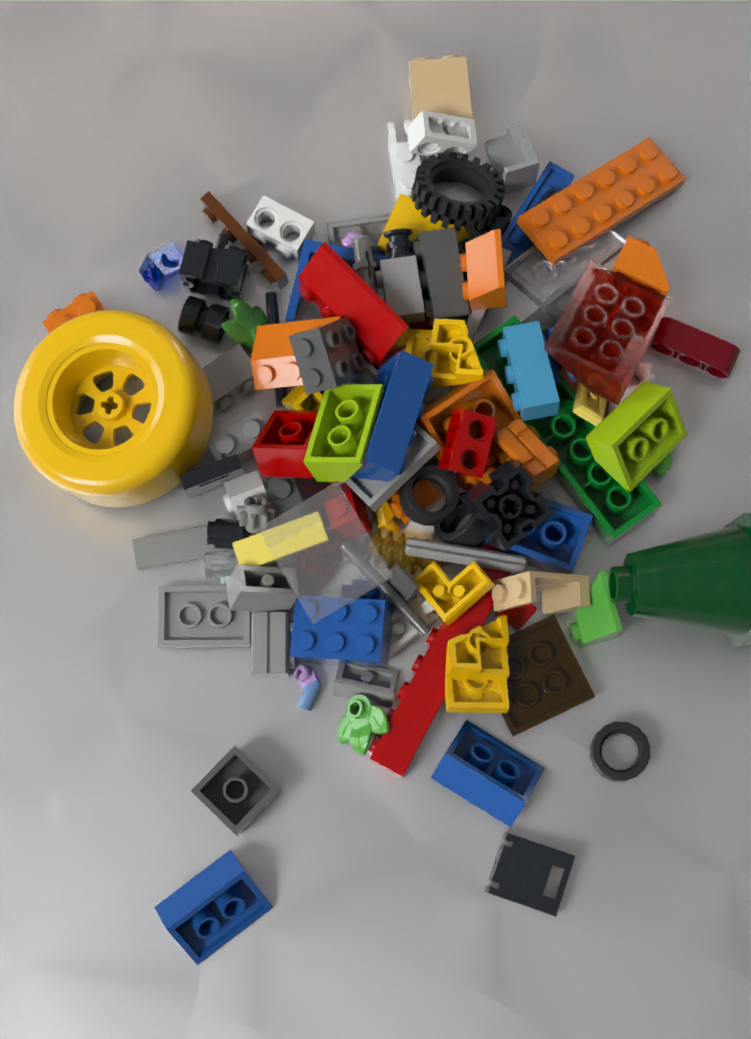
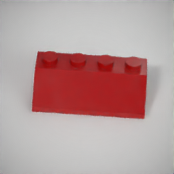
(343, 293)

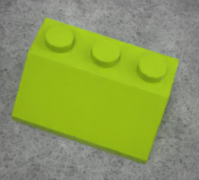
(342, 431)
(638, 434)

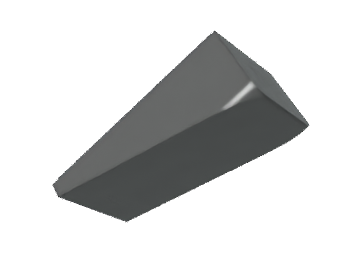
(403, 584)

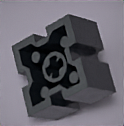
(215, 270)
(506, 505)

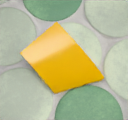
(408, 217)
(448, 350)
(478, 670)

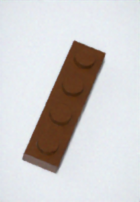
(254, 252)

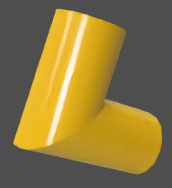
(453, 596)

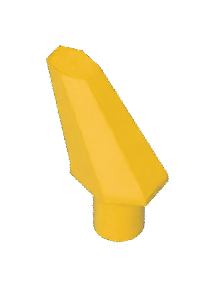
(384, 518)

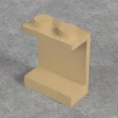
(558, 590)

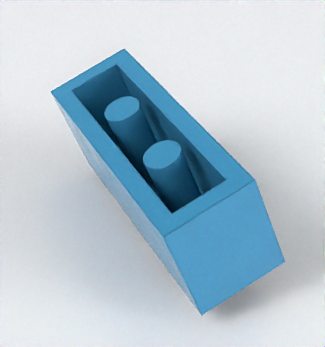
(529, 371)

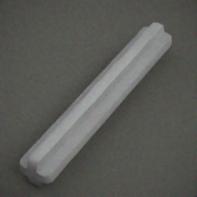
(465, 555)

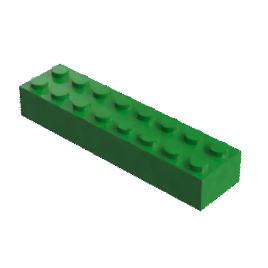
(587, 482)

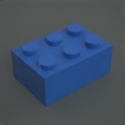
(348, 636)

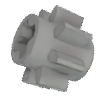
(255, 513)

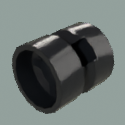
(199, 318)

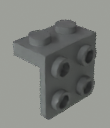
(327, 355)

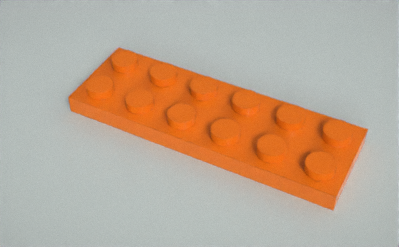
(600, 201)

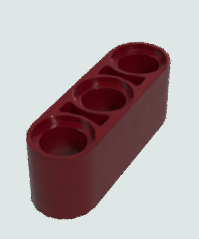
(695, 347)

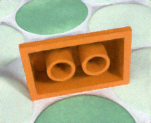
(273, 356)
(481, 396)

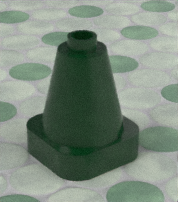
(692, 582)

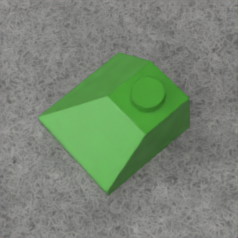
(600, 620)

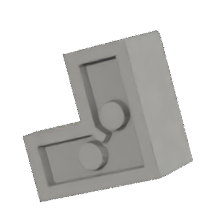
(513, 158)

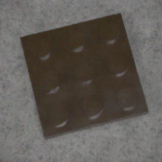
(542, 676)

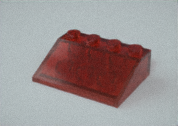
(606, 330)

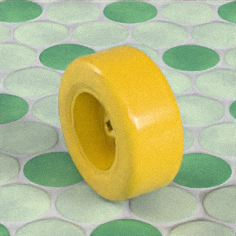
(65, 372)

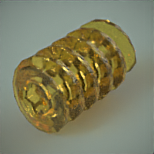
(394, 551)

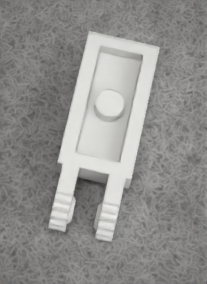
(403, 163)

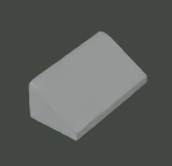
(367, 680)

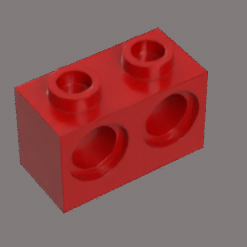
(460, 440)

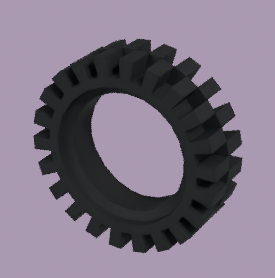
(450, 210)

